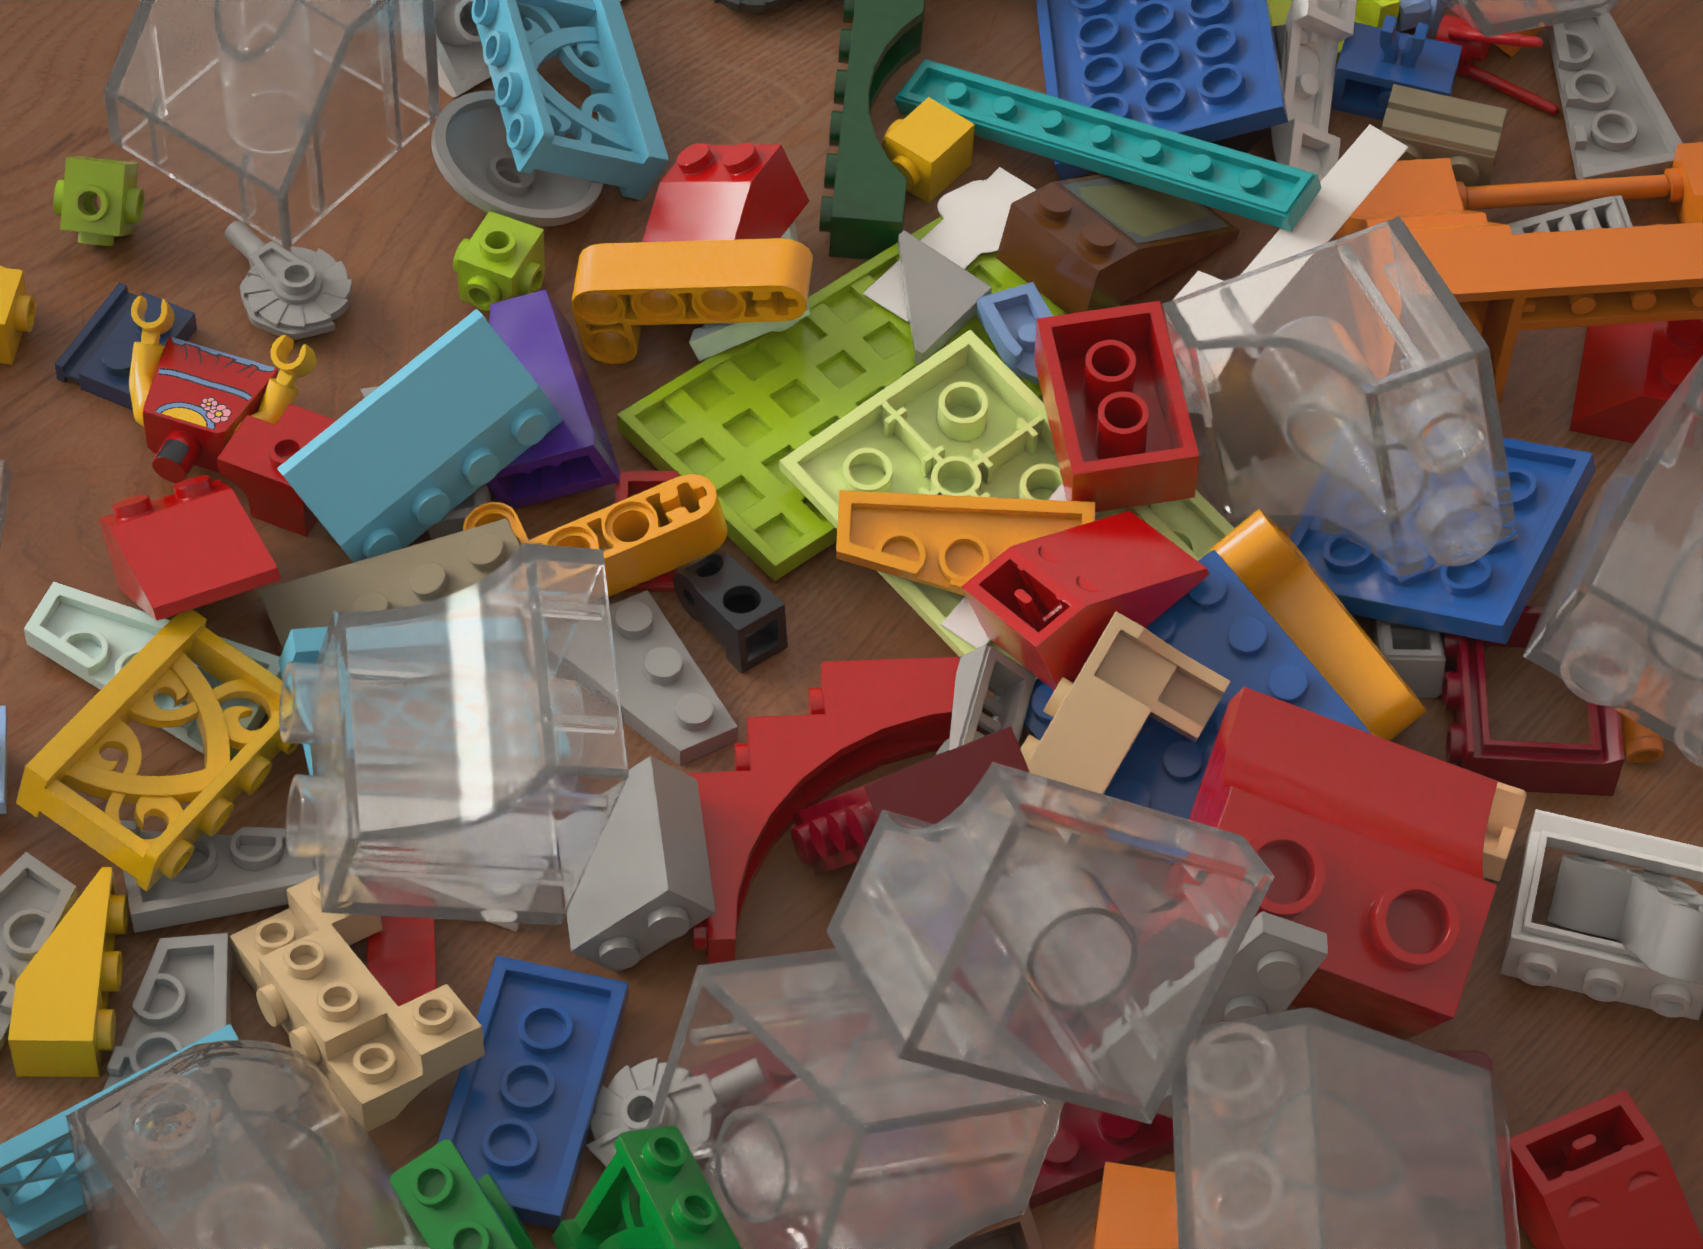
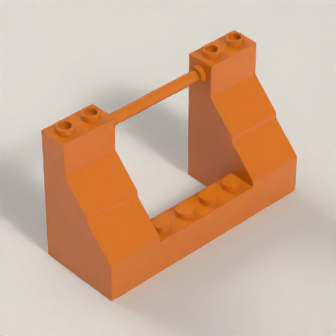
(1556, 276)

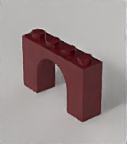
(930, 790)

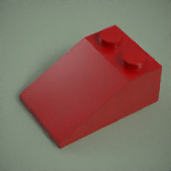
(726, 195)
(185, 548)

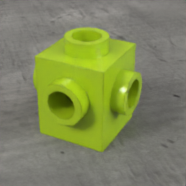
(120, 199)
(500, 261)

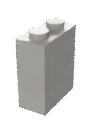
(646, 873)

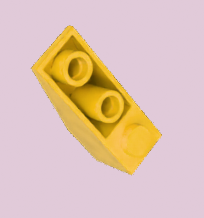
(64, 991)

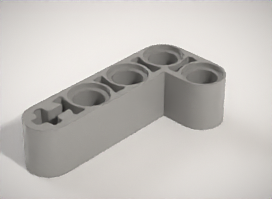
(1641, 909)

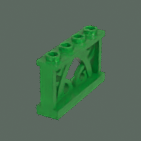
(649, 1200)
(454, 1206)

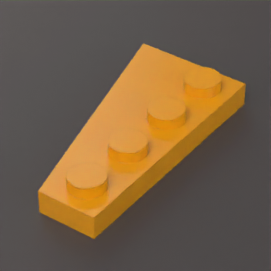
(943, 536)

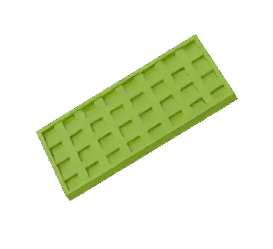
(778, 391)

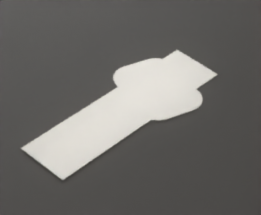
(970, 226)

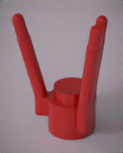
(1476, 47)

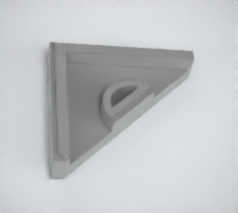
(936, 294)

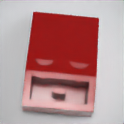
(1059, 591)
(1600, 1182)

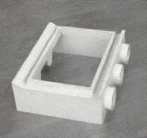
(1588, 963)

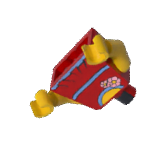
(199, 396)

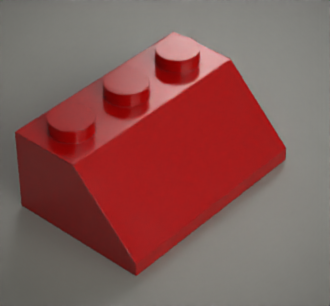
(1631, 375)

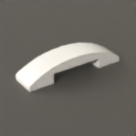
(1309, 75)

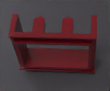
(1523, 764)

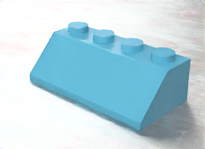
(421, 441)

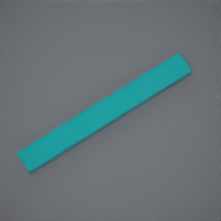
(1117, 146)

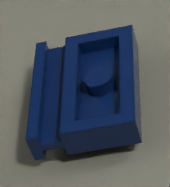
(104, 347)

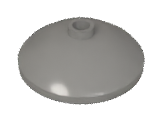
(481, 168)

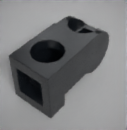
(733, 609)

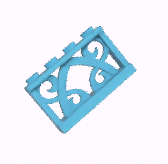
(624, 140)

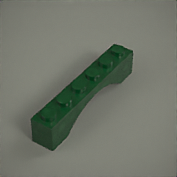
(867, 186)

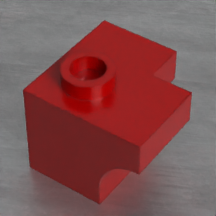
(253, 461)

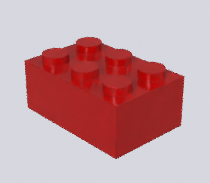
(1116, 407)

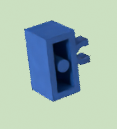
(1383, 57)

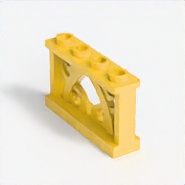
(159, 668)

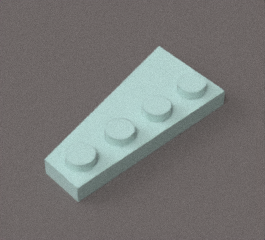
(101, 636)

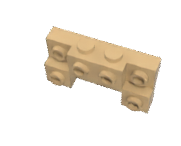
(1107, 705)
(341, 1013)

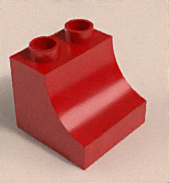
(1363, 848)

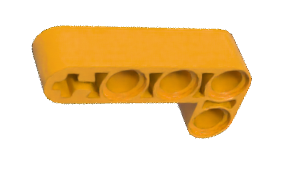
(684, 283)
(672, 521)
(1319, 625)

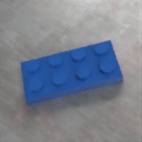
(535, 1091)

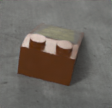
(1105, 240)

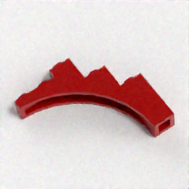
(854, 723)

